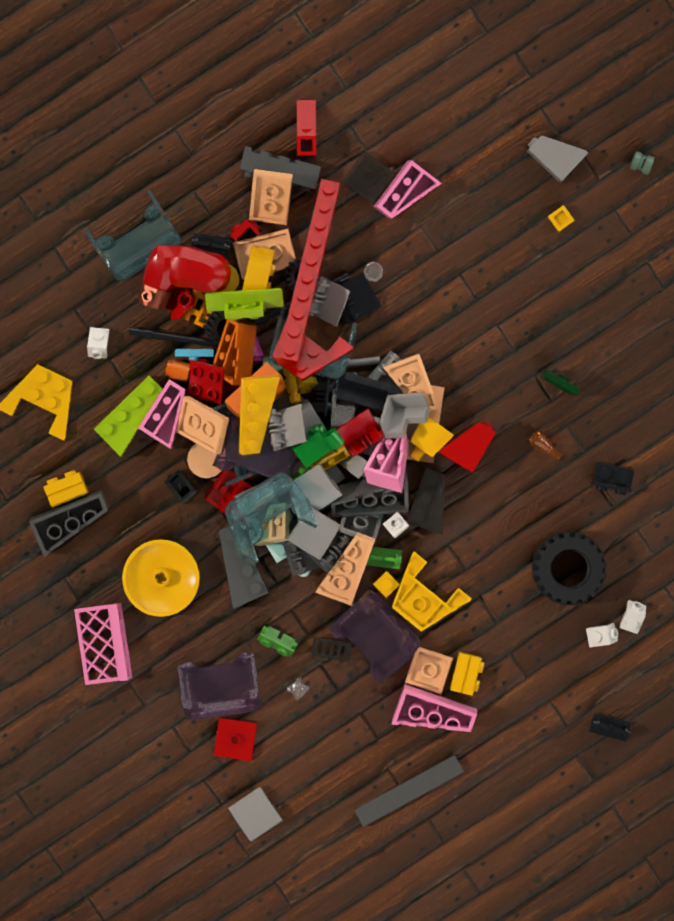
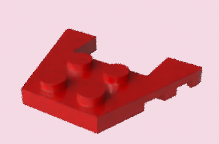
(313, 357)

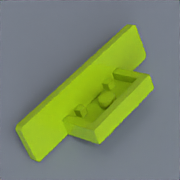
(244, 302)

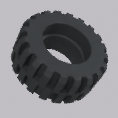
(569, 594)

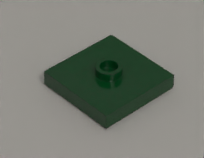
(560, 382)

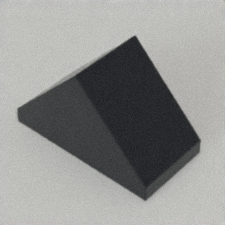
(181, 487)

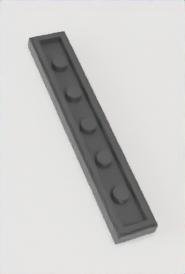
(408, 790)

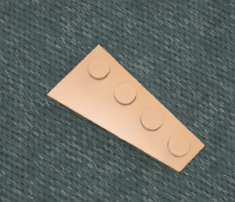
(347, 572)

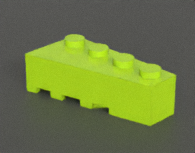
(123, 422)

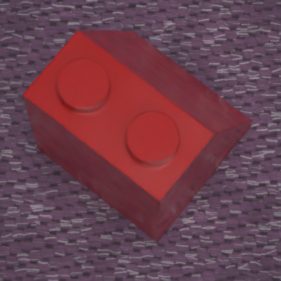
(469, 446)

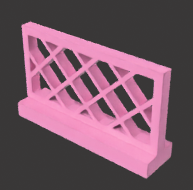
(119, 639)

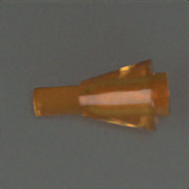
(540, 442)

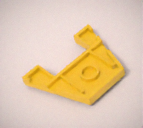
(46, 391)
(420, 604)

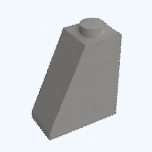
(555, 156)

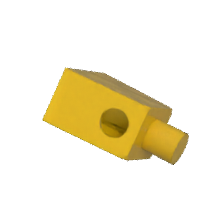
(429, 439)

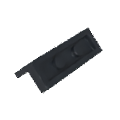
(364, 391)

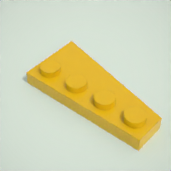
(255, 410)

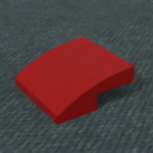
(221, 495)

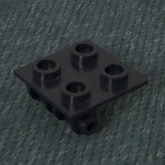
(360, 300)
(328, 388)

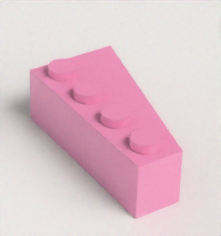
(432, 711)

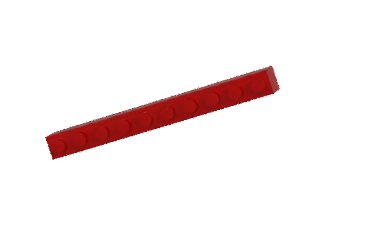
(308, 274)

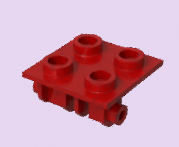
(206, 381)
(360, 432)

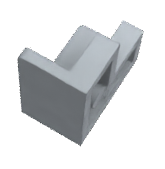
(401, 411)

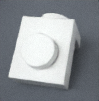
(98, 343)
(396, 525)
(633, 616)
(602, 635)

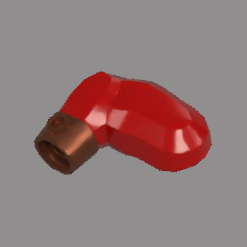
(184, 268)

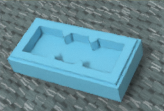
(194, 354)

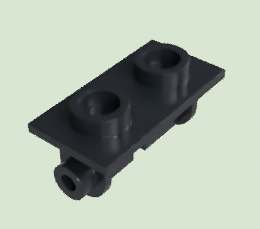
(212, 244)
(610, 727)

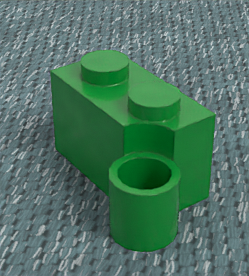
(318, 444)

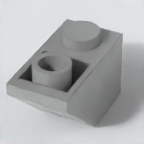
(355, 465)

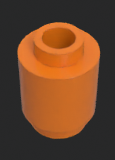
(178, 370)

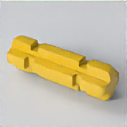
(292, 387)

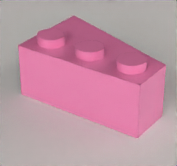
(164, 414)
(388, 464)

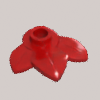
(178, 302)

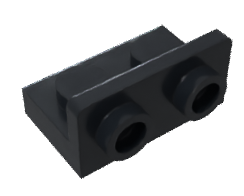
(612, 477)

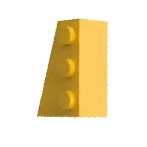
(259, 269)

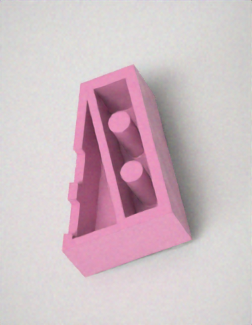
(405, 189)

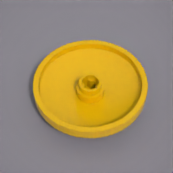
(161, 577)

